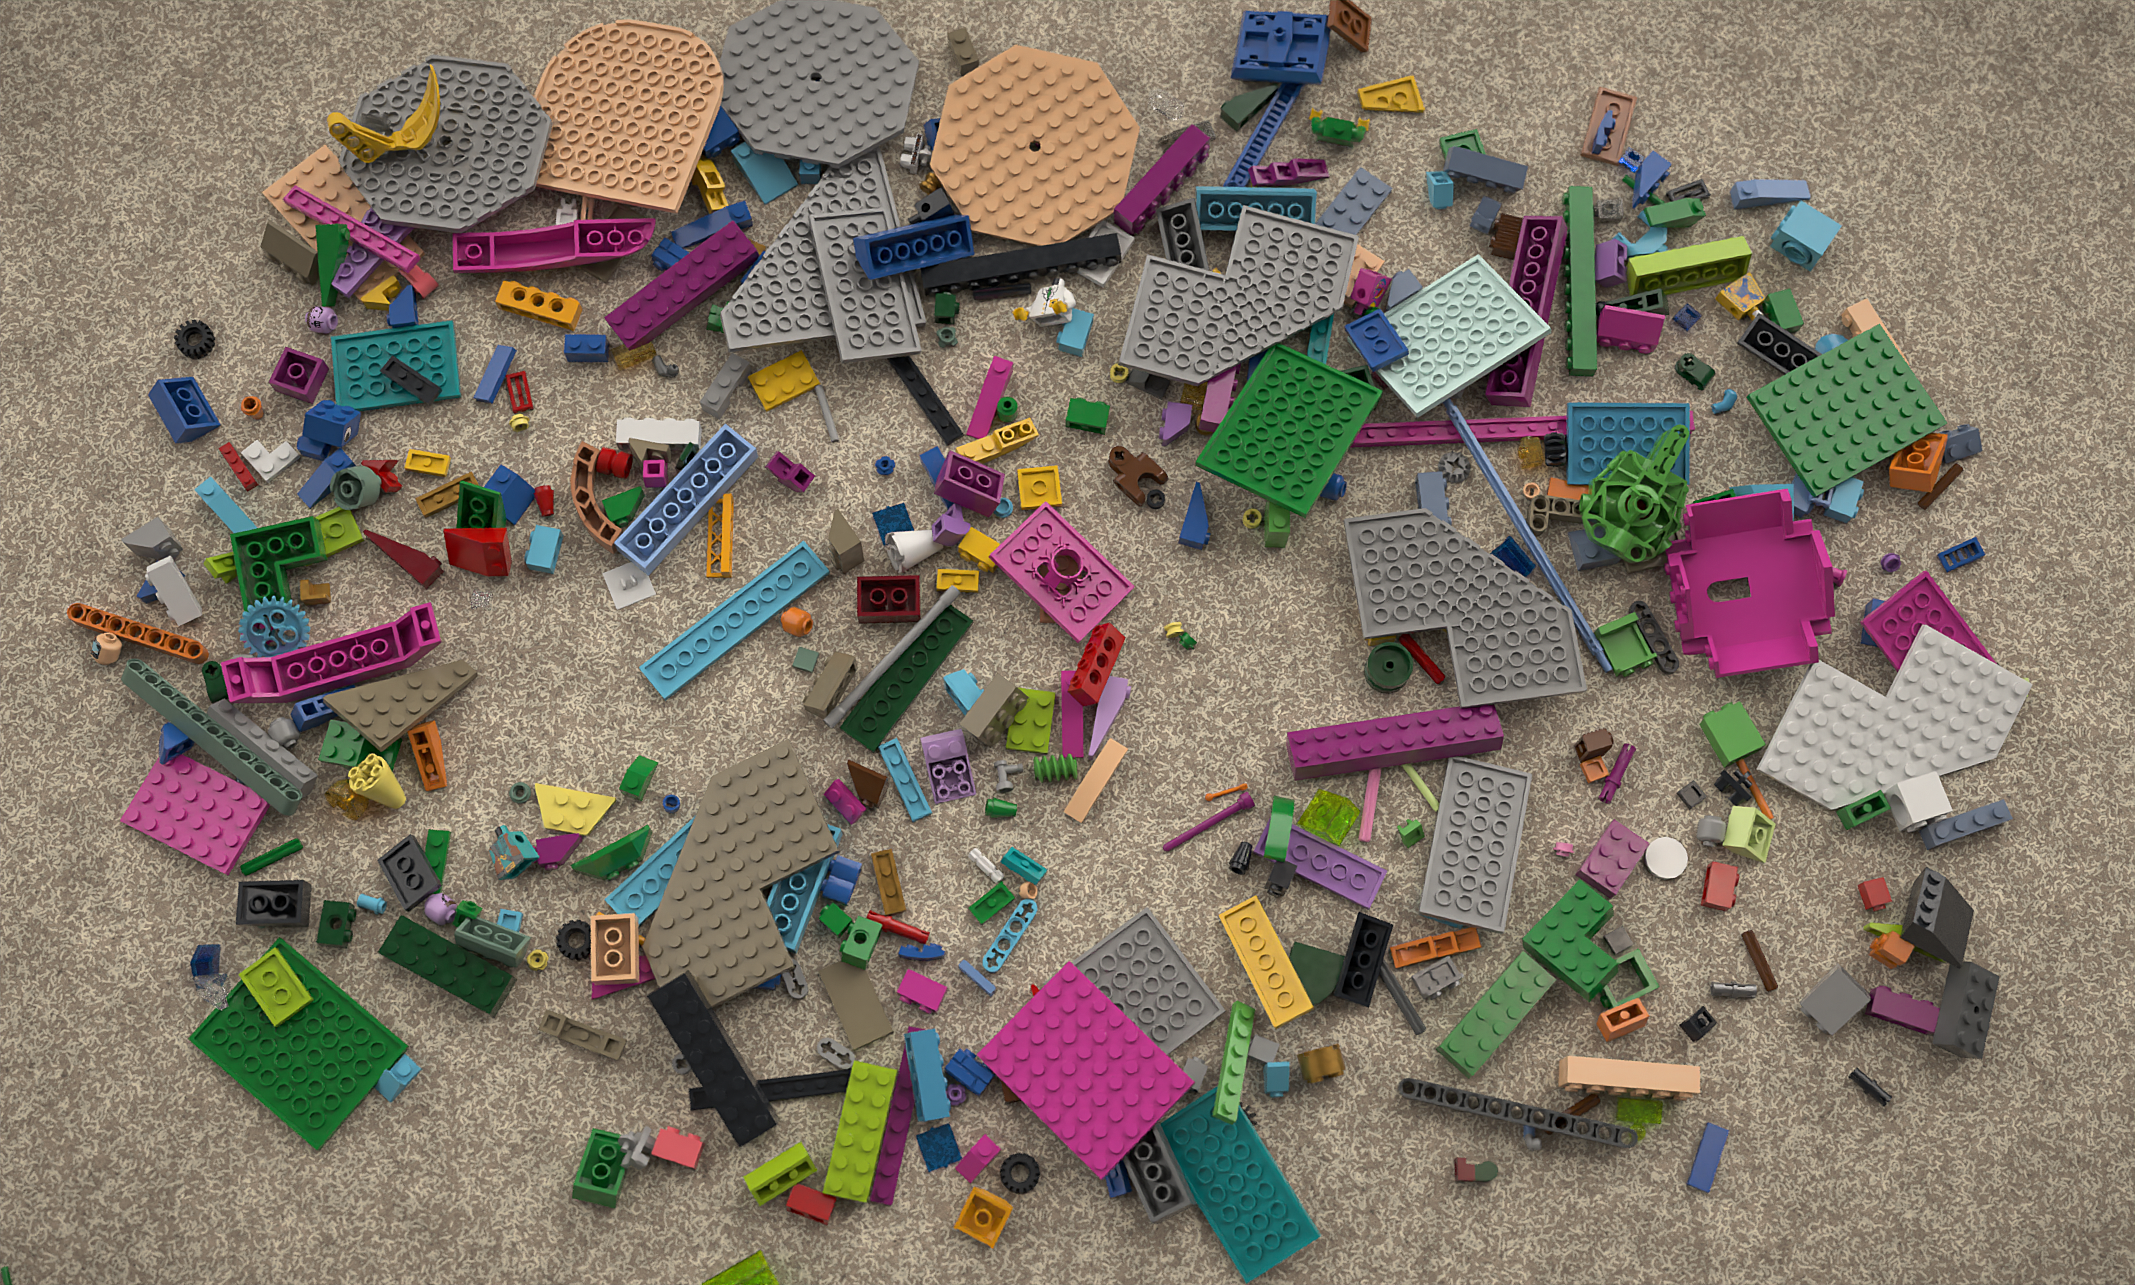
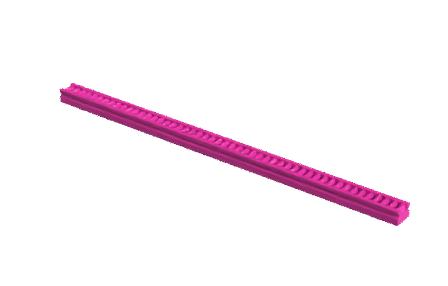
(1446, 433)

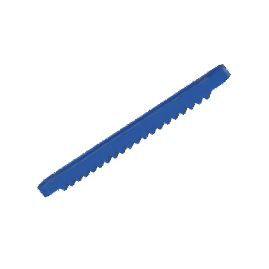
(1263, 134)

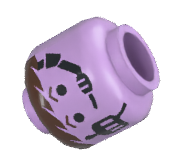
(321, 319)
(440, 908)

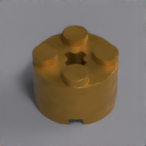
(1321, 1063)

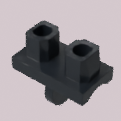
(1740, 794)

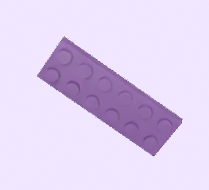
(1330, 866)

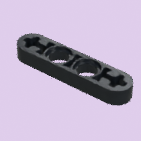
(1656, 636)

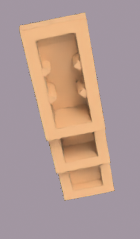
(1096, 780)

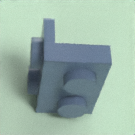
(1961, 443)

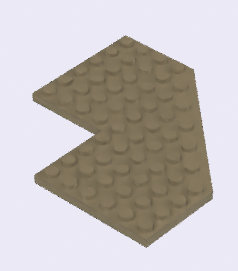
(746, 836)

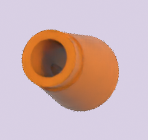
(252, 407)

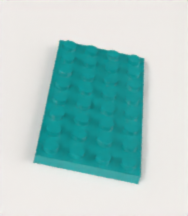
(1238, 1187)

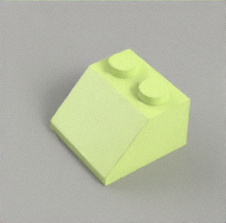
(1749, 833)

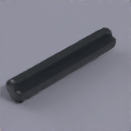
(1002, 291)

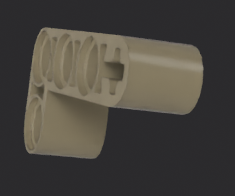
(1549, 512)

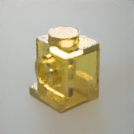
(1530, 452)

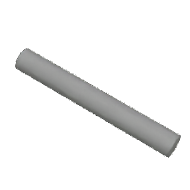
(826, 413)

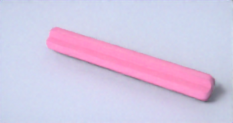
(1369, 805)

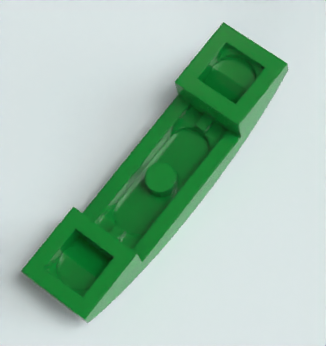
(1279, 828)

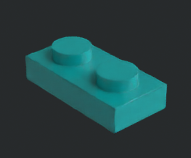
(1023, 866)

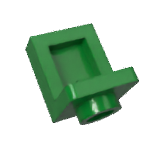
(464, 910)

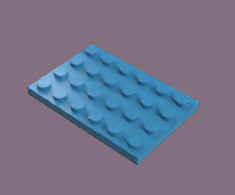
(1604, 429)

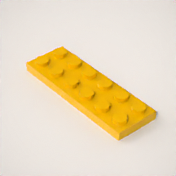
(1266, 962)

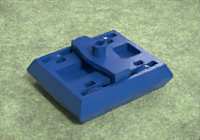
(1281, 41)

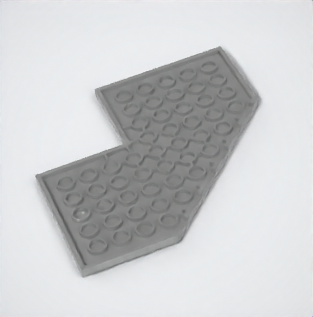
(1276, 284)
(1500, 628)

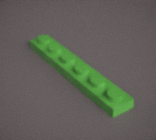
(1234, 1062)

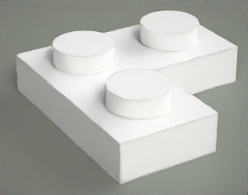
(270, 464)

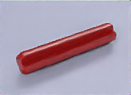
(1422, 658)

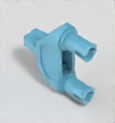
(1650, 243)

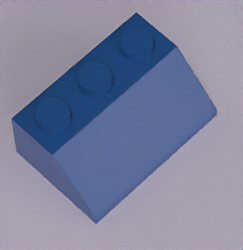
(183, 408)

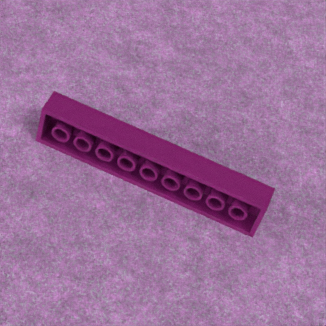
(1535, 281)
(1393, 741)

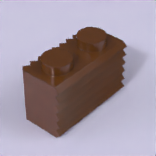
(1506, 236)
(1593, 744)

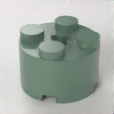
(355, 487)

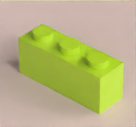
(780, 1173)

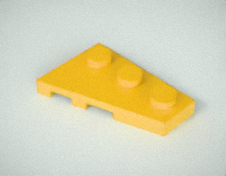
(1394, 96)

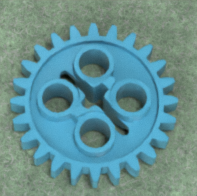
(257, 638)

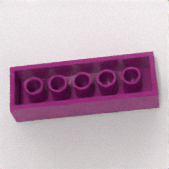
(1162, 180)

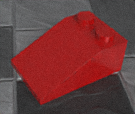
(479, 550)

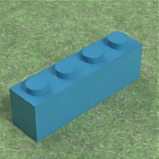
(927, 1075)

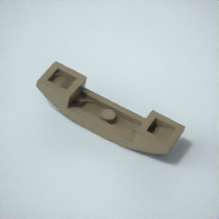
(582, 1035)

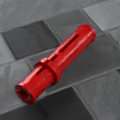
(899, 928)

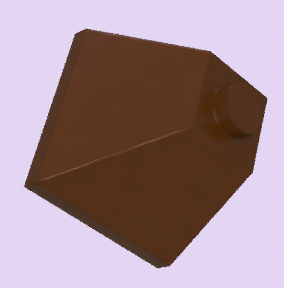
(868, 784)

